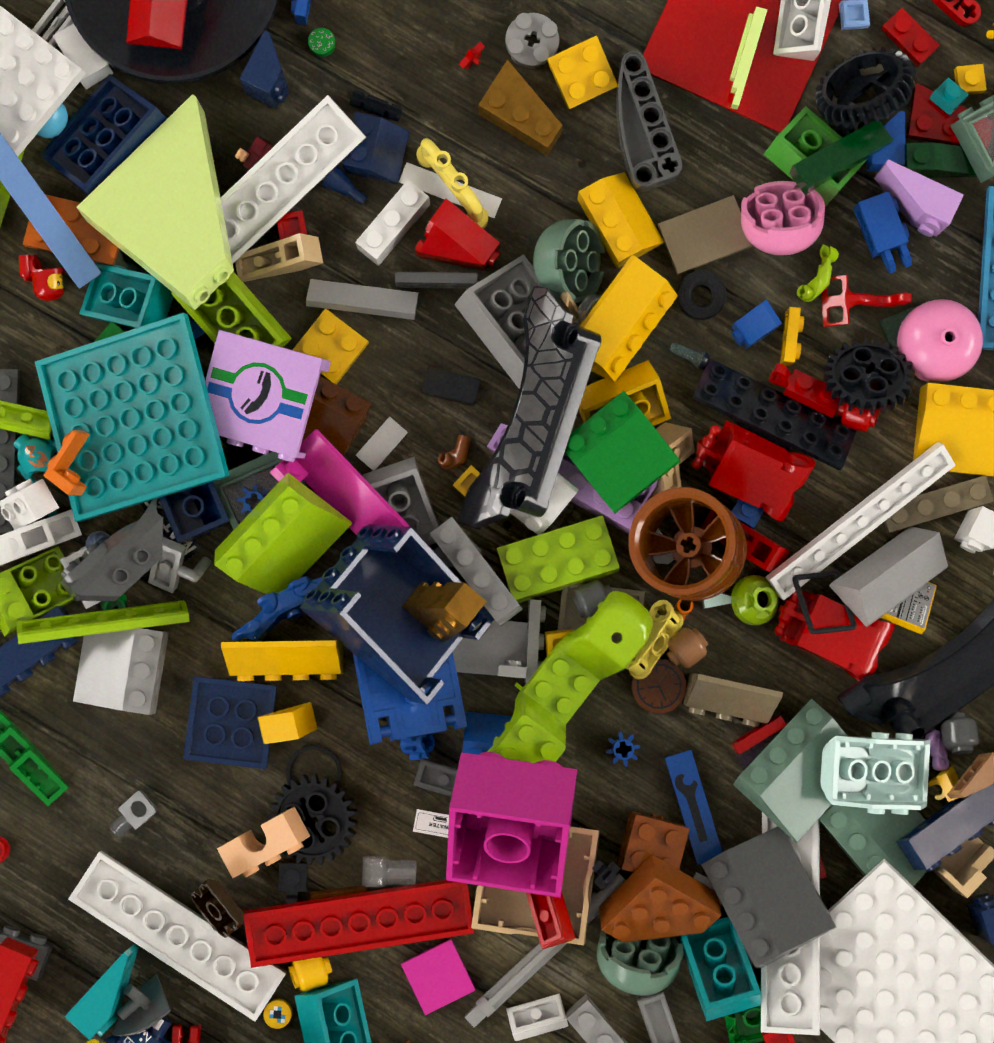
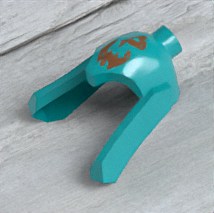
(34, 456)

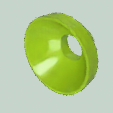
(745, 600)

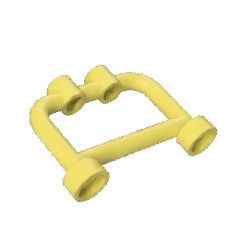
(429, 156)

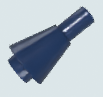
(338, 181)

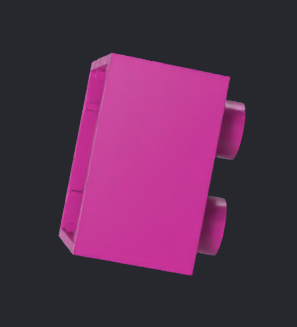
(510, 823)

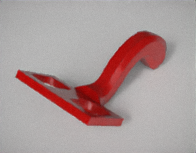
(849, 299)

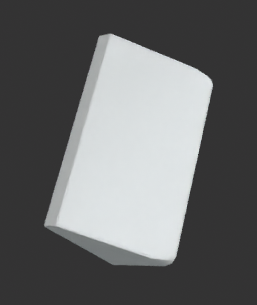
(537, 1017)

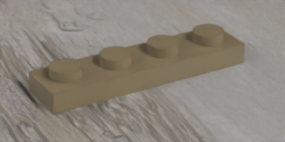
(941, 503)

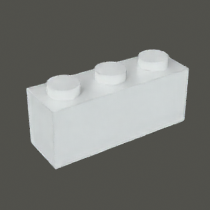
(393, 222)

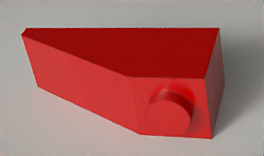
(760, 548)

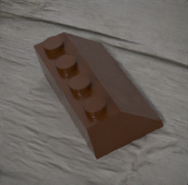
(336, 414)

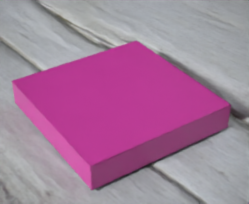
(438, 976)

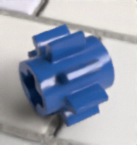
(247, 505)
(418, 746)
(629, 753)

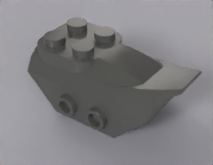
(118, 561)

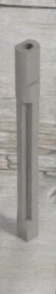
(530, 965)

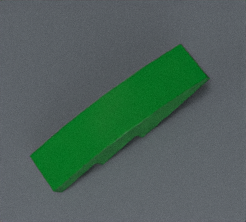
(29, 763)

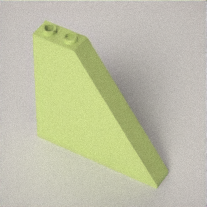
(168, 207)

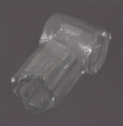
(381, 871)

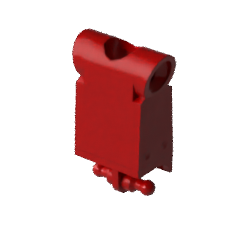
(752, 468)
(851, 650)

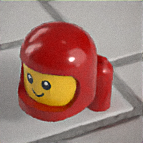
(46, 282)

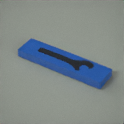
(693, 806)

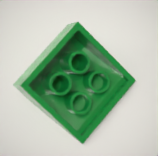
(620, 452)

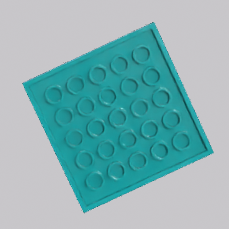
(143, 414)

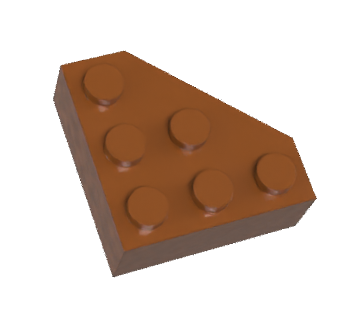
(658, 904)

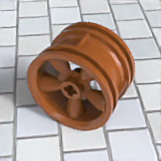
(646, 543)

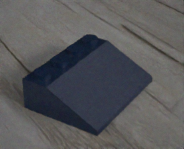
(102, 134)

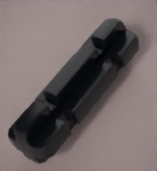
(376, 105)

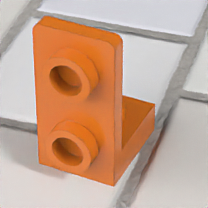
(58, 465)

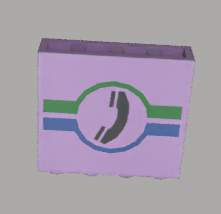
(262, 393)

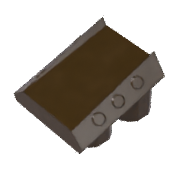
(218, 907)

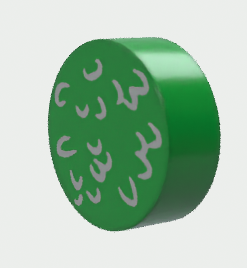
(321, 42)

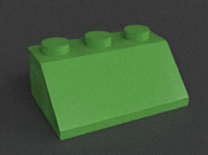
(801, 139)

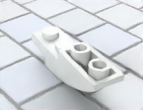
(38, 536)

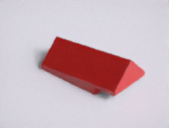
(157, 23)

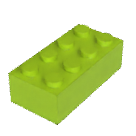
(236, 311)
(558, 559)

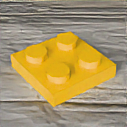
(582, 72)
(332, 341)

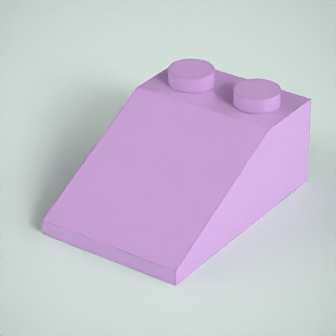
(920, 199)

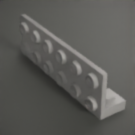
(497, 652)

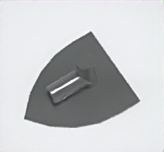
(143, 1010)

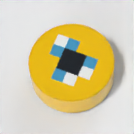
(277, 1013)

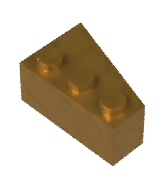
(520, 111)
(444, 608)

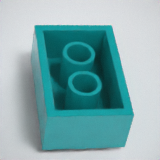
(720, 970)

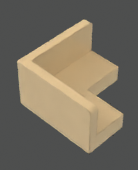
(681, 442)
(964, 869)

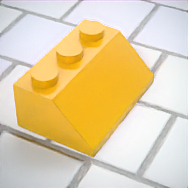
(619, 218)
(639, 383)

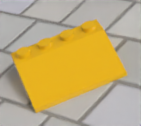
(960, 421)
(283, 658)

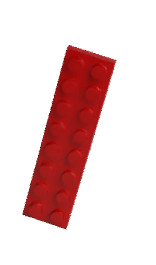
(357, 922)

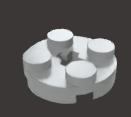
(525, 26)

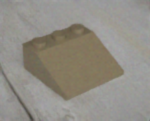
(730, 699)

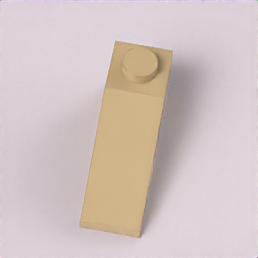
(280, 257)

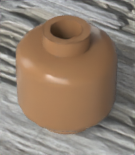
(687, 647)

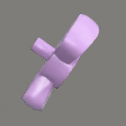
(938, 752)

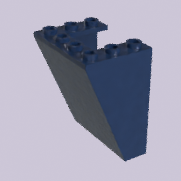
(364, 610)

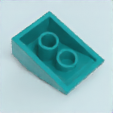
(126, 298)
(97, 1008)

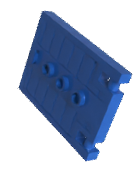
(403, 716)

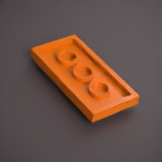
(95, 244)

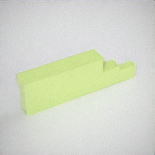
(746, 53)

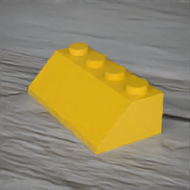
(627, 315)

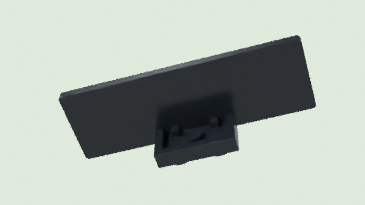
(774, 415)

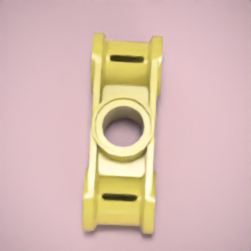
(658, 640)

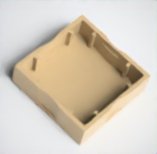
(510, 911)

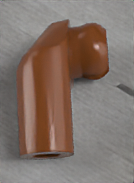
(456, 456)

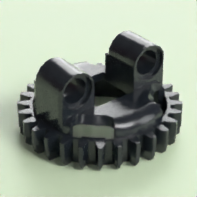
(846, 83)

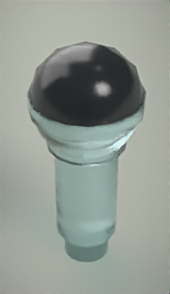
(699, 359)

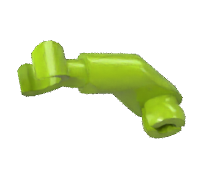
(822, 280)

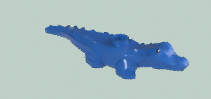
(276, 608)

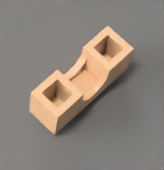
(282, 834)

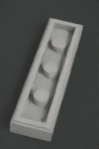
(362, 299)

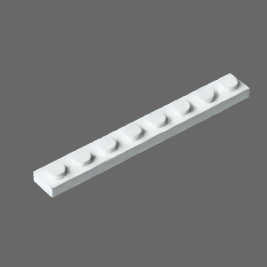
(862, 519)

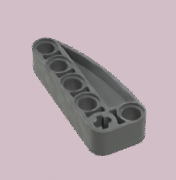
(637, 134)

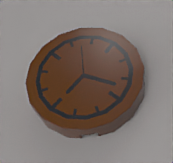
(661, 689)

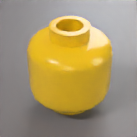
(310, 973)

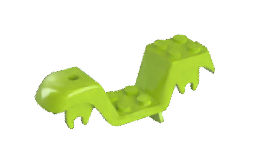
(569, 676)

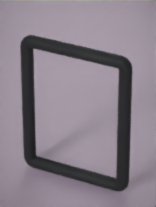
(805, 611)

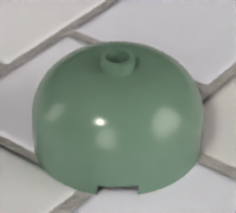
(565, 256)
(639, 969)

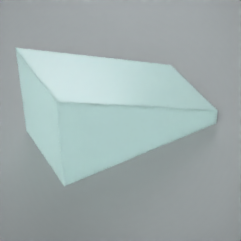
(721, 599)

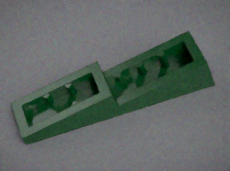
(839, 156)

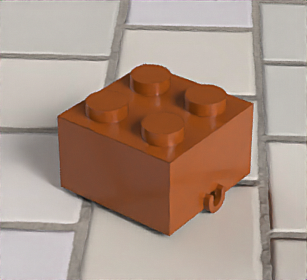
(651, 836)

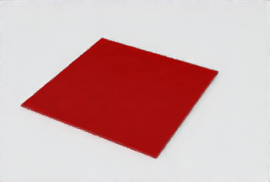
(698, 47)

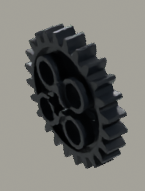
(868, 376)
(335, 809)

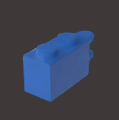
(883, 229)

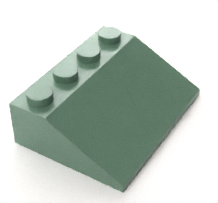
(788, 772)
(872, 837)

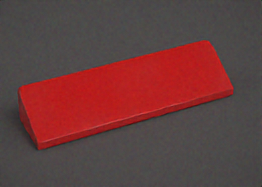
(550, 919)

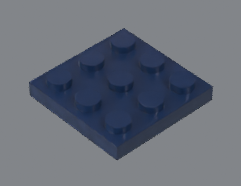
(225, 722)

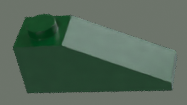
(937, 160)

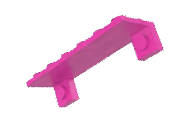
(339, 484)

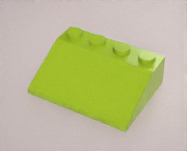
(280, 538)

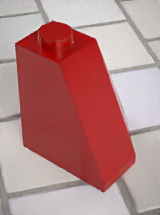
(457, 240)

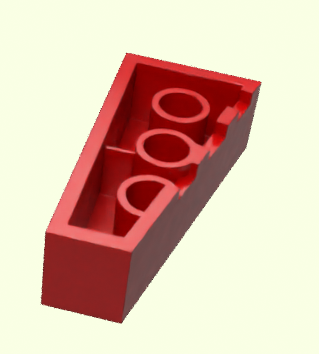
(16, 965)

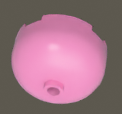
(782, 218)
(924, 342)

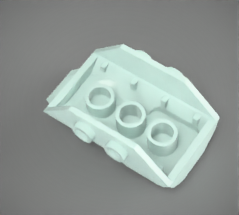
(877, 772)

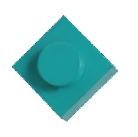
(949, 96)

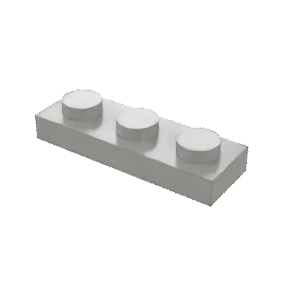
(535, 642)

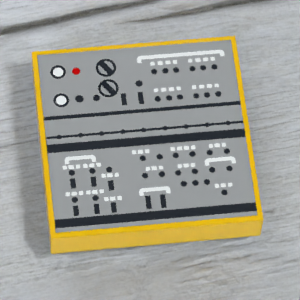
(914, 611)

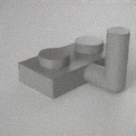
(170, 567)

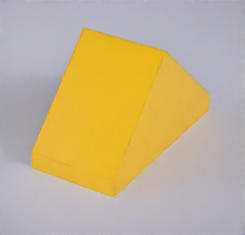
(287, 723)

